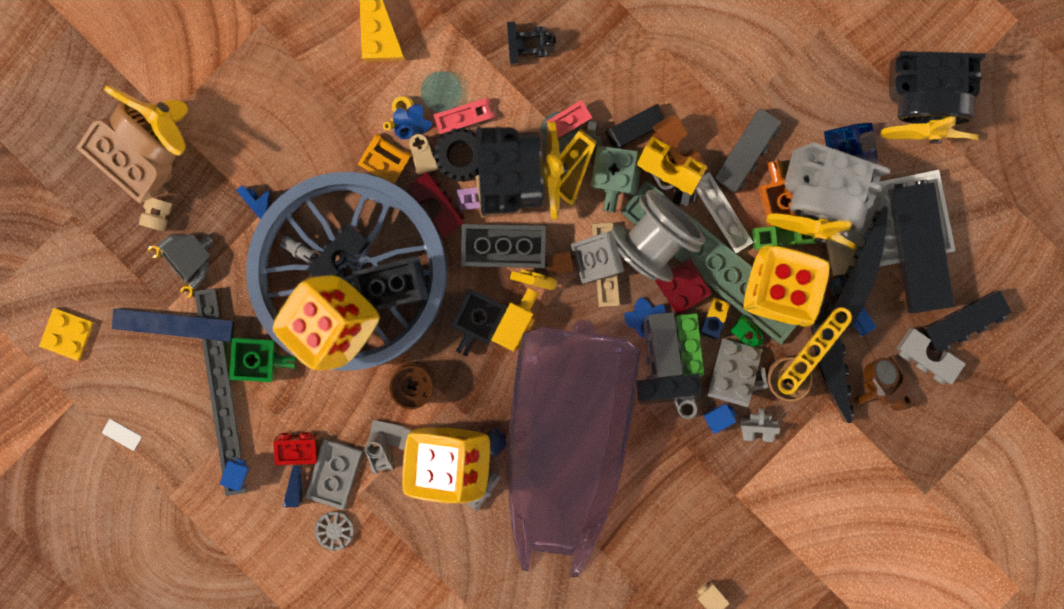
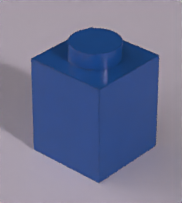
(720, 417)
(235, 474)

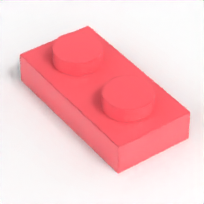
(571, 118)

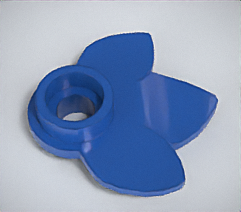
(411, 120)
(641, 310)

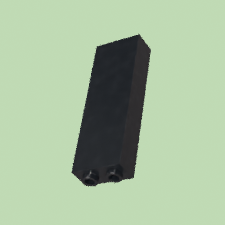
(921, 247)

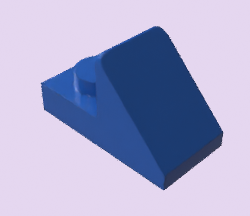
(258, 205)

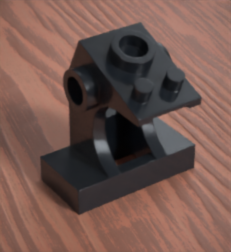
(516, 40)

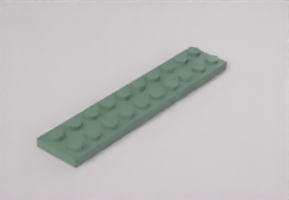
(719, 267)

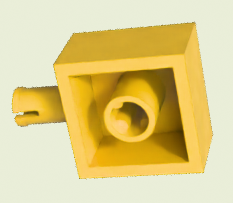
(515, 321)

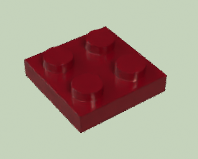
(686, 287)

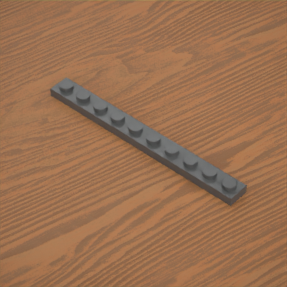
(219, 386)

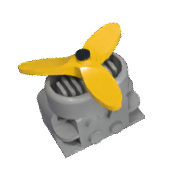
(828, 193)

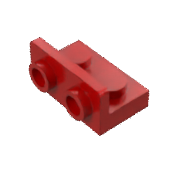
(295, 449)

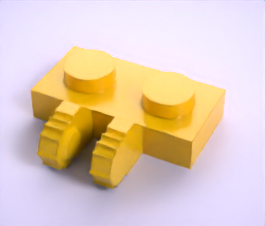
(534, 279)

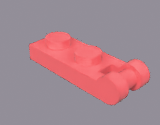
(463, 116)

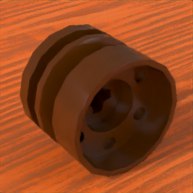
(407, 396)

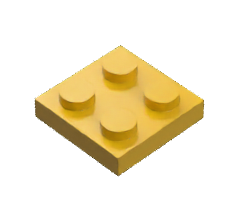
(66, 334)

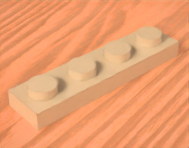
(608, 286)

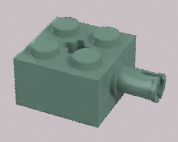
(618, 183)

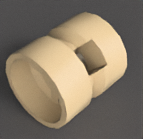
(154, 221)

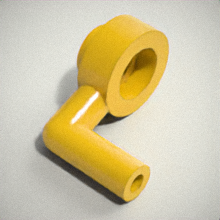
(395, 105)

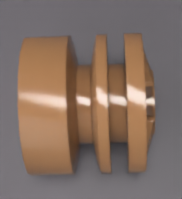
(776, 370)

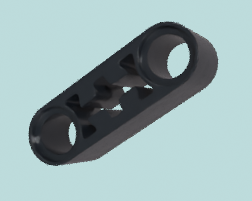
(635, 127)

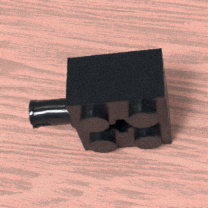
(473, 330)

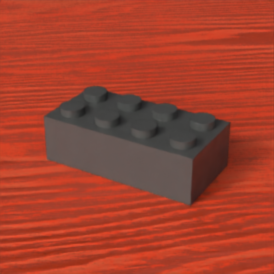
(503, 246)

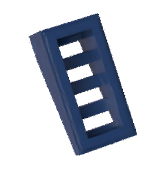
(293, 494)

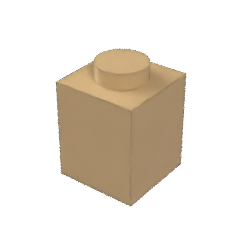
(711, 597)

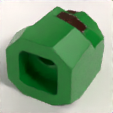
(747, 332)

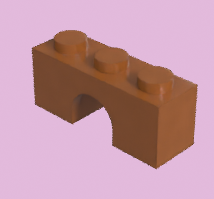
(671, 132)

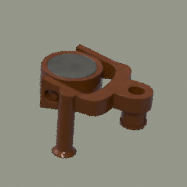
(881, 376)

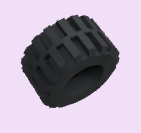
(442, 154)

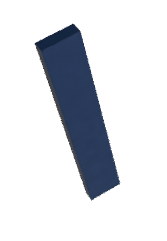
(173, 324)

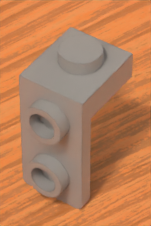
(394, 434)

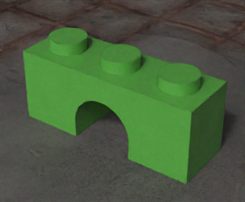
(778, 237)
(690, 344)

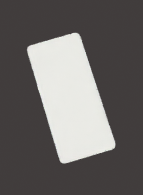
(121, 434)

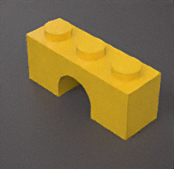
(656, 161)

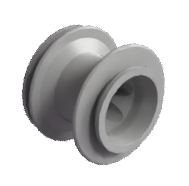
(657, 237)

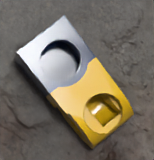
(714, 319)

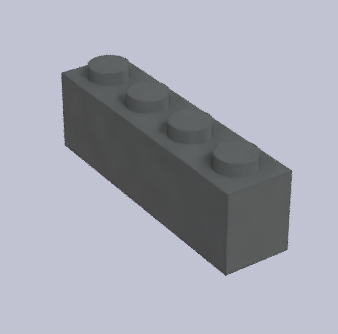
(747, 150)

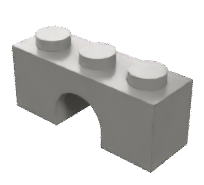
(914, 347)

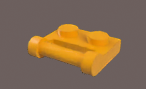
(380, 165)

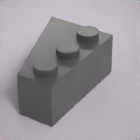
(663, 346)

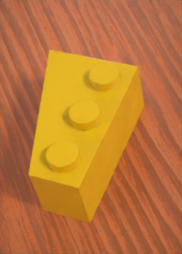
(377, 33)

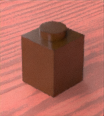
(560, 263)

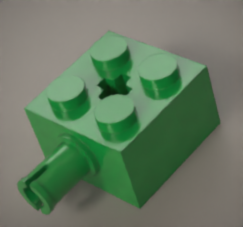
(268, 360)

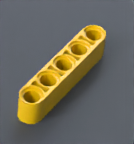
(811, 361)

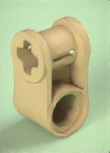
(423, 158)

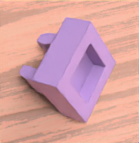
(468, 199)

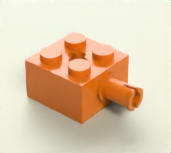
(773, 193)

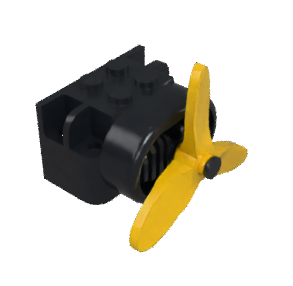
(933, 94)
(514, 170)

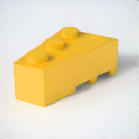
(577, 158)

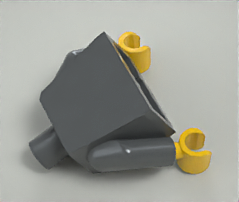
(186, 257)

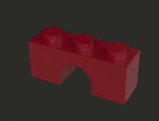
(427, 188)

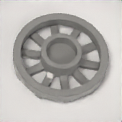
(334, 530)

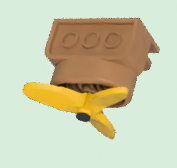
(136, 144)

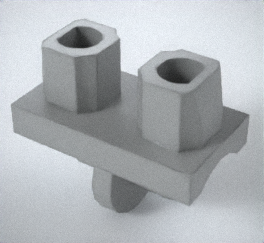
(759, 423)

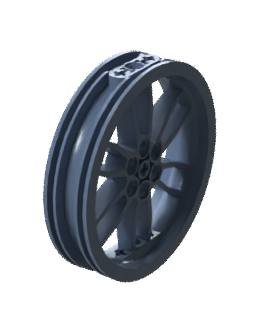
(370, 188)

